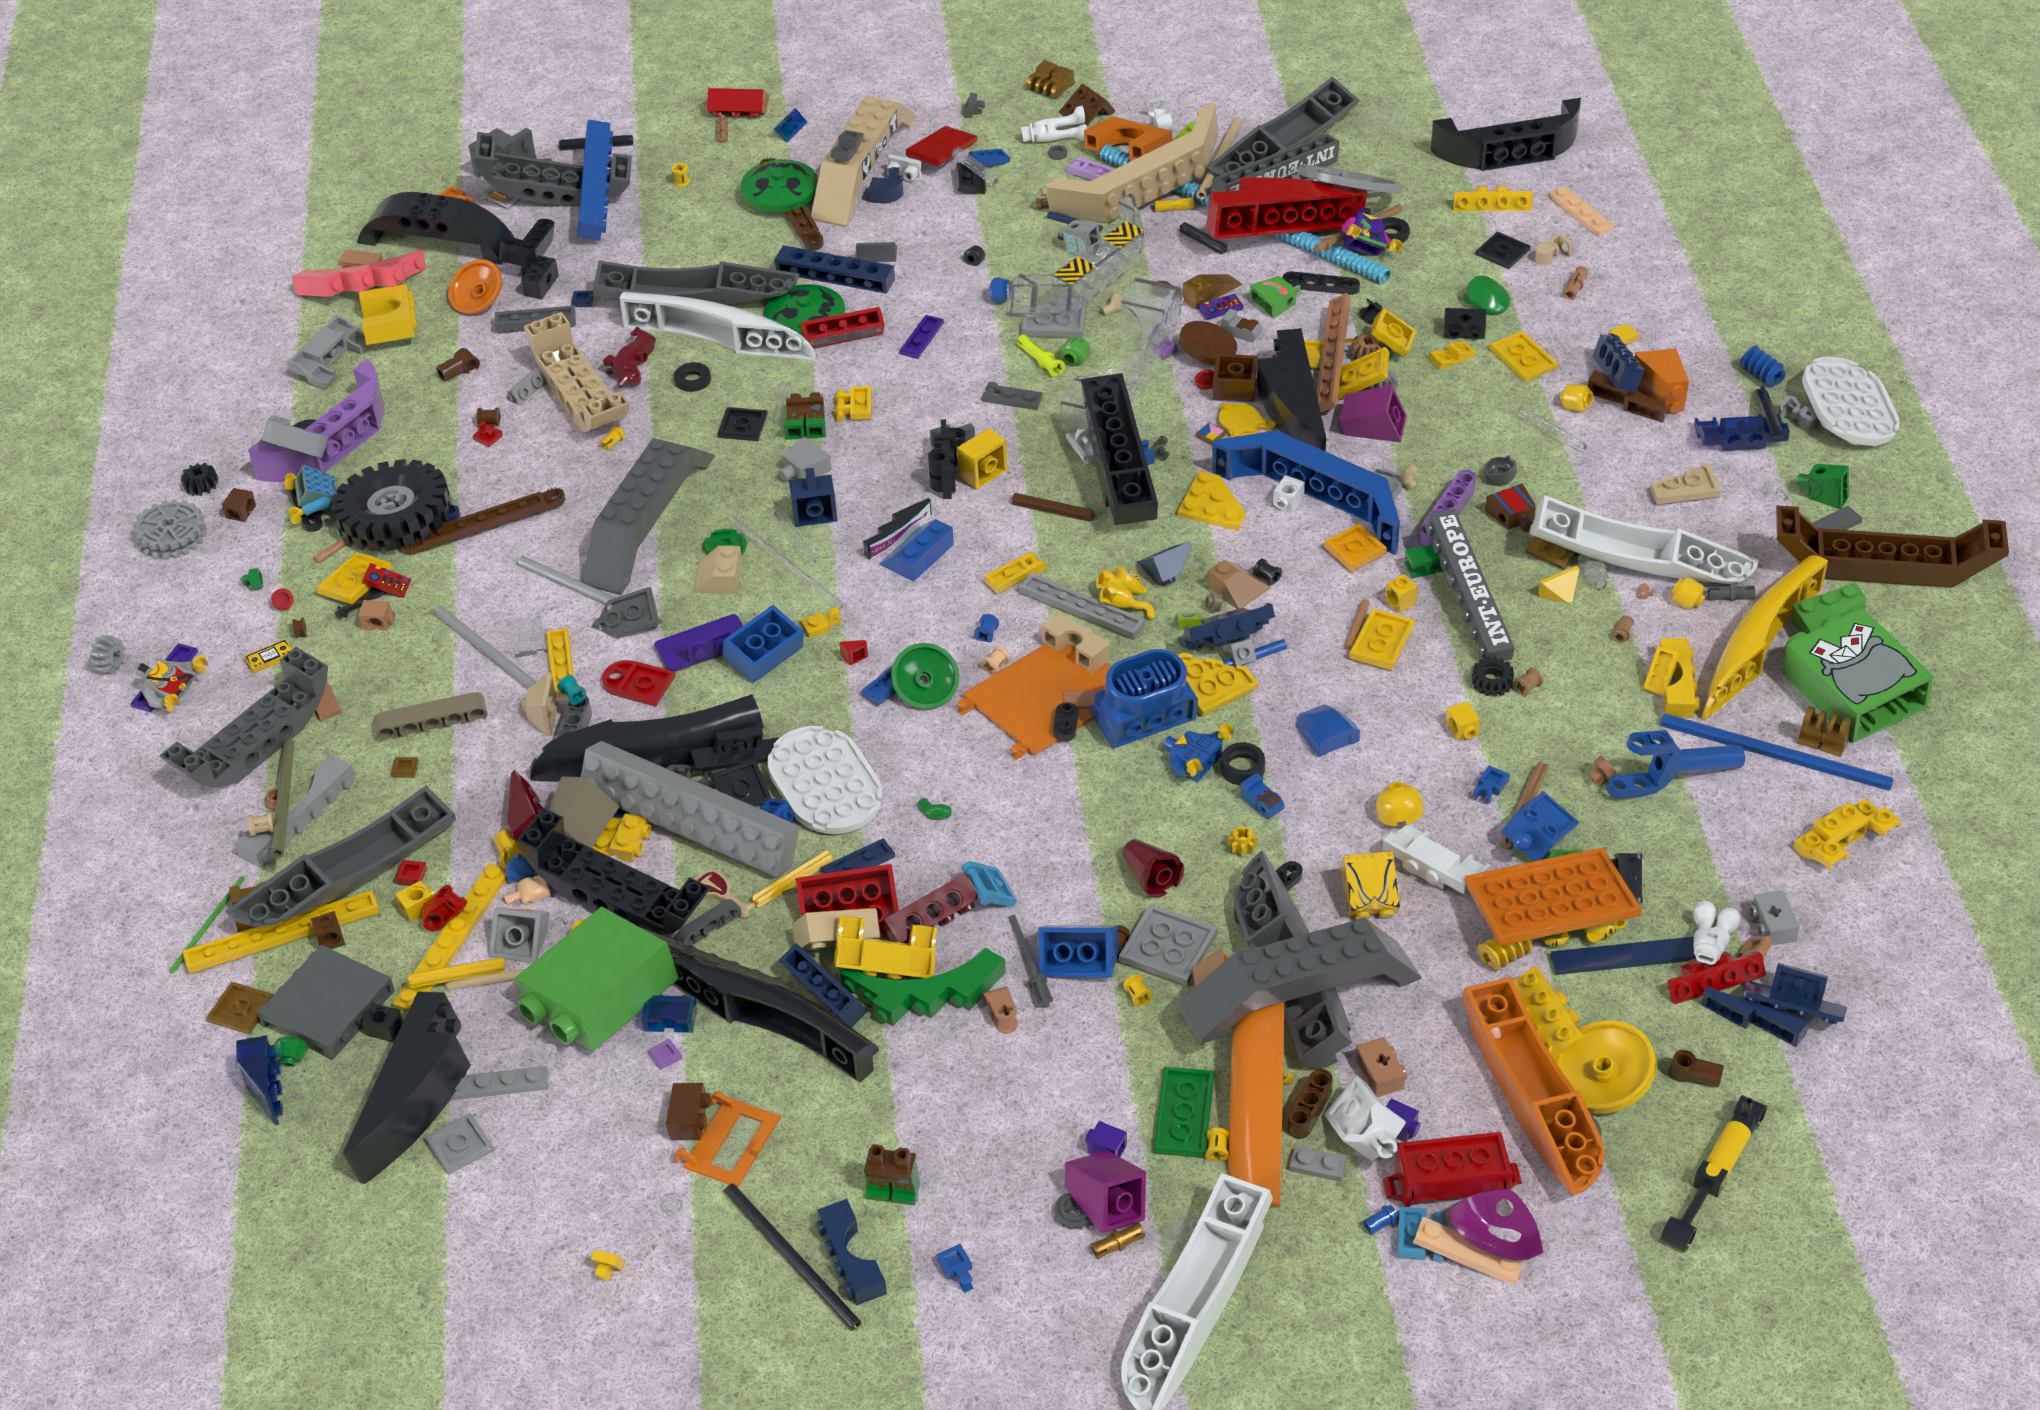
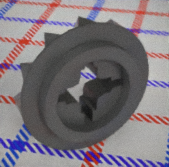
(1062, 1212)

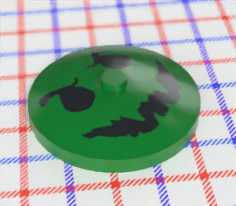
(779, 185)
(804, 304)

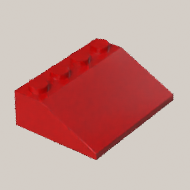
(850, 891)

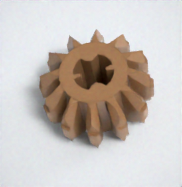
(1365, 345)

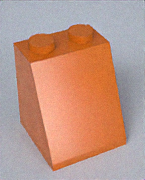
(1664, 378)

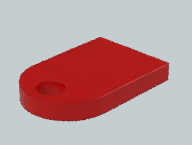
(637, 681)

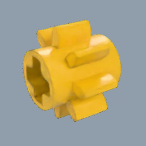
(1242, 840)

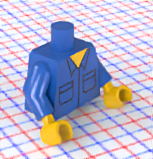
(1196, 752)

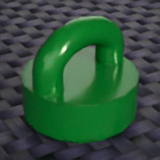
(255, 579)

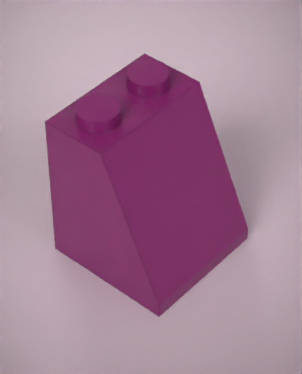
(1373, 415)
(1107, 1189)

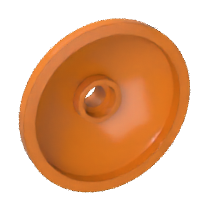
(475, 287)

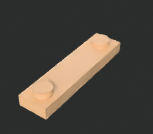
(1453, 1246)

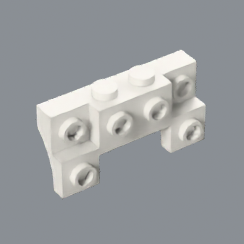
(1431, 860)

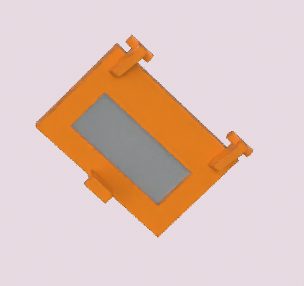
(730, 1141)

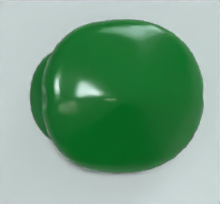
(1487, 294)

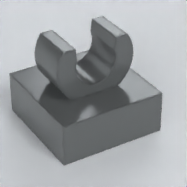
(972, 106)

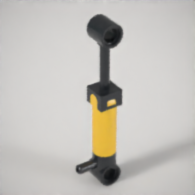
(1714, 1171)

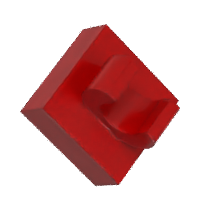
(487, 434)

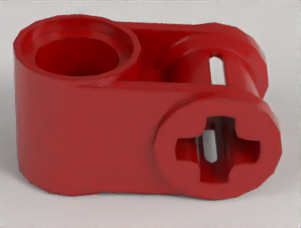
(443, 904)

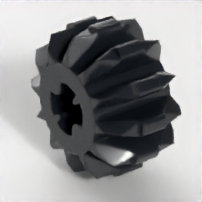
(199, 479)

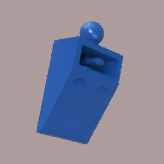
(1539, 827)

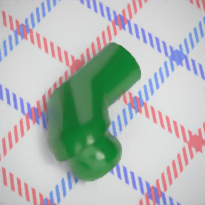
(936, 811)

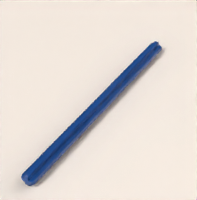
(1777, 752)

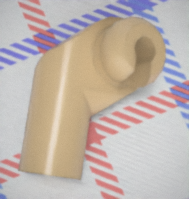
(1114, 306)
(1406, 476)

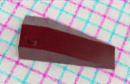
(522, 806)

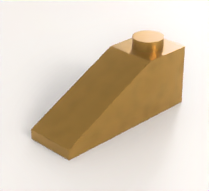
(1207, 288)

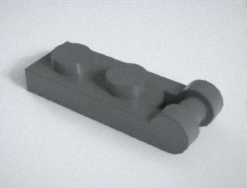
(1012, 396)

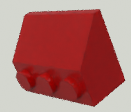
(737, 102)

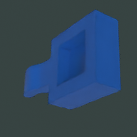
(956, 1264)

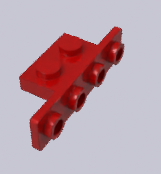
(1723, 974)

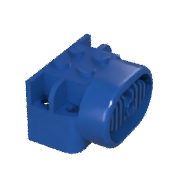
(1144, 697)

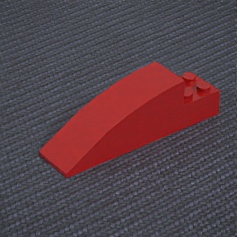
(1281, 207)

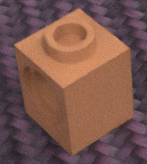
(376, 615)

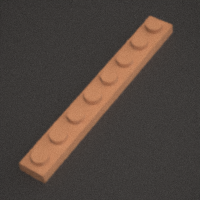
(1333, 352)

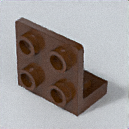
(1091, 103)

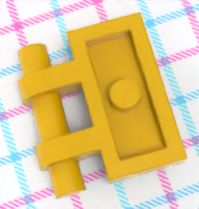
(860, 403)

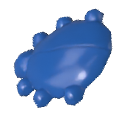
(518, 869)

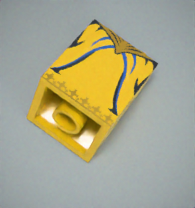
(1370, 884)

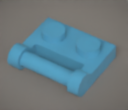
(989, 884)

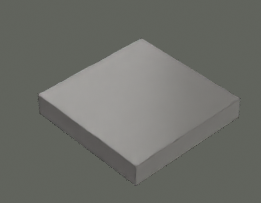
(459, 1143)

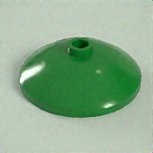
(926, 662)

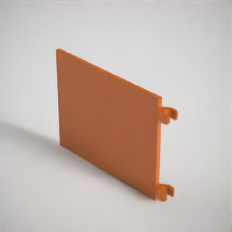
(1026, 696)

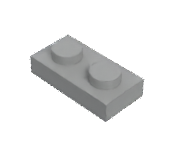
(1318, 1163)

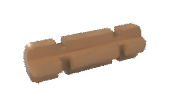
(722, 129)

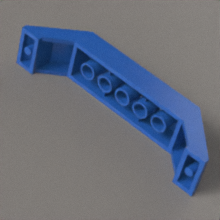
(1324, 474)

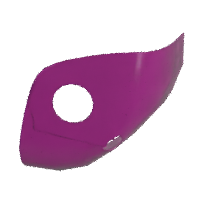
(1479, 1211)

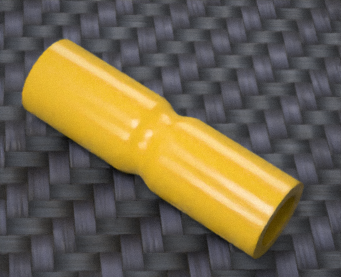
(1177, 204)

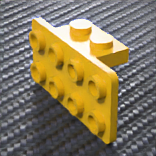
(1549, 1012)

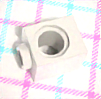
(1288, 493)

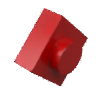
(411, 872)

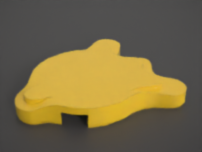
(1243, 420)

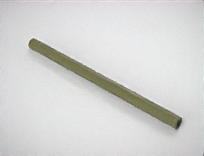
(283, 798)

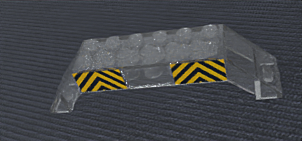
(1084, 275)

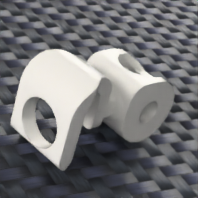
(1157, 113)

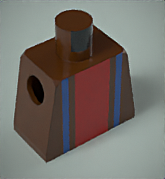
(1512, 507)

